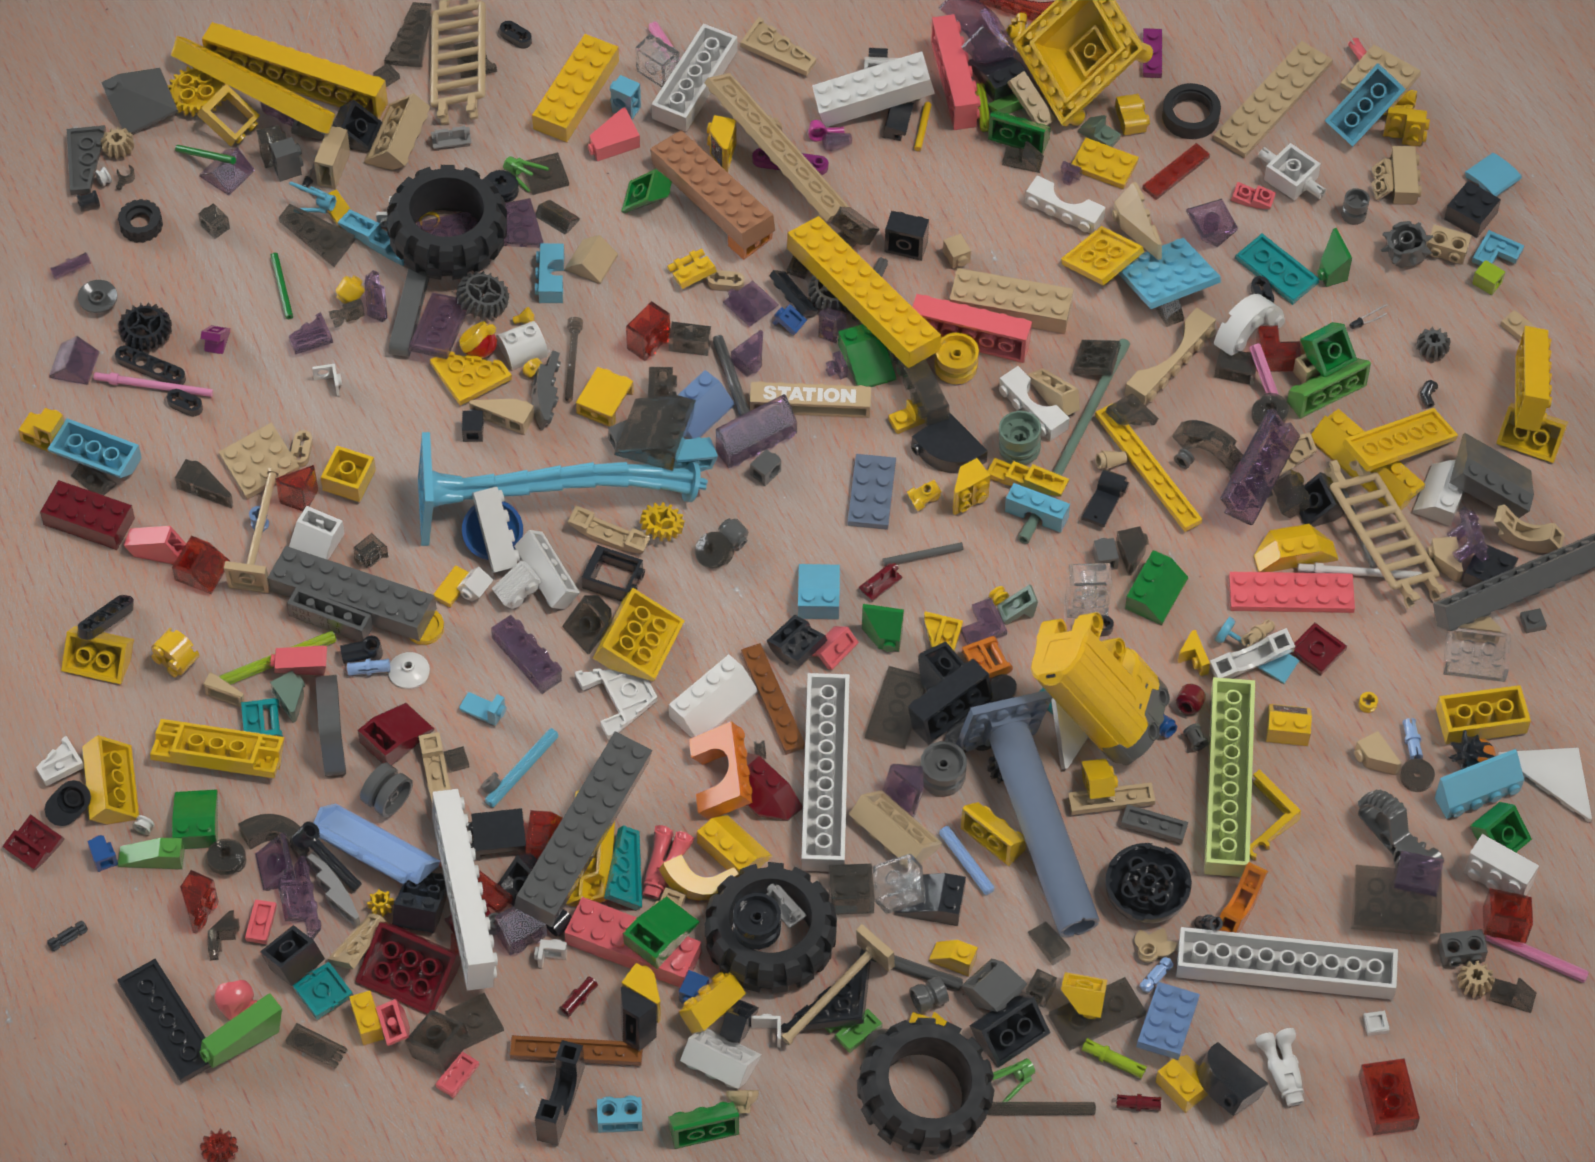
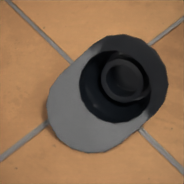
(67, 803)

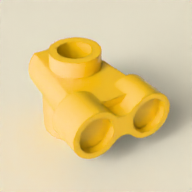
(1017, 25)
(921, 496)

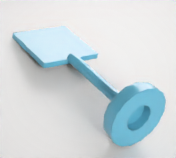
(1278, 668)

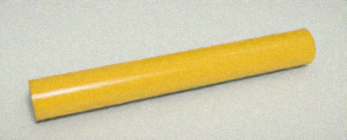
(922, 126)

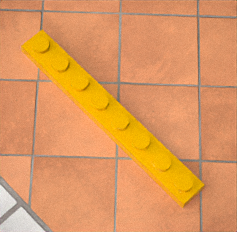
(1151, 471)

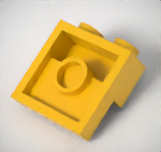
(1407, 124)

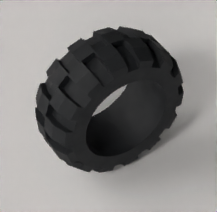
(447, 189)
(774, 969)
(952, 1049)

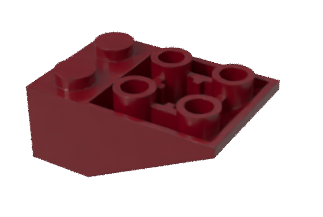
(393, 733)

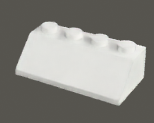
(712, 698)

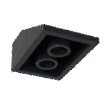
(996, 75)
(942, 899)

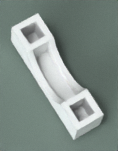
(1085, 215)
(1016, 386)
(1241, 661)

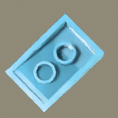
(818, 591)

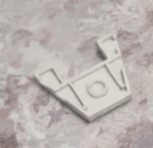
(629, 694)

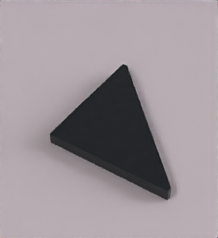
(844, 1008)

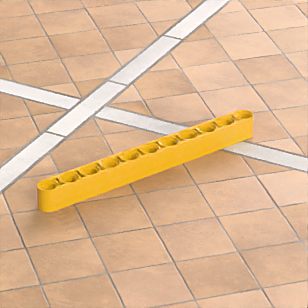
(253, 84)

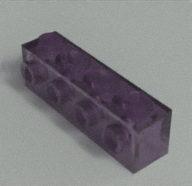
(527, 654)

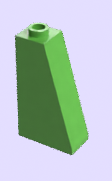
(243, 1031)

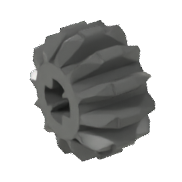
(1433, 343)

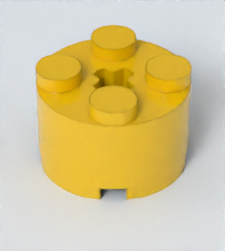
(174, 652)

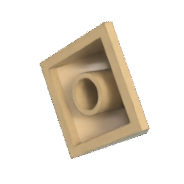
(592, 259)

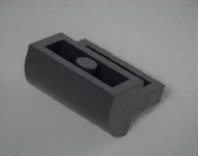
(796, 641)

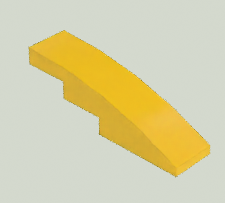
(1029, 477)

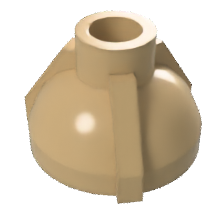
(742, 1099)

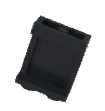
(498, 832)

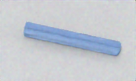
(966, 860)

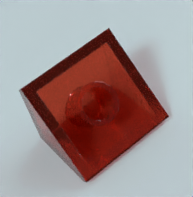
(297, 488)

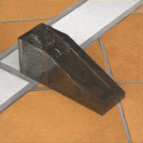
(199, 481)

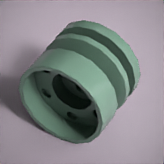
(1020, 437)

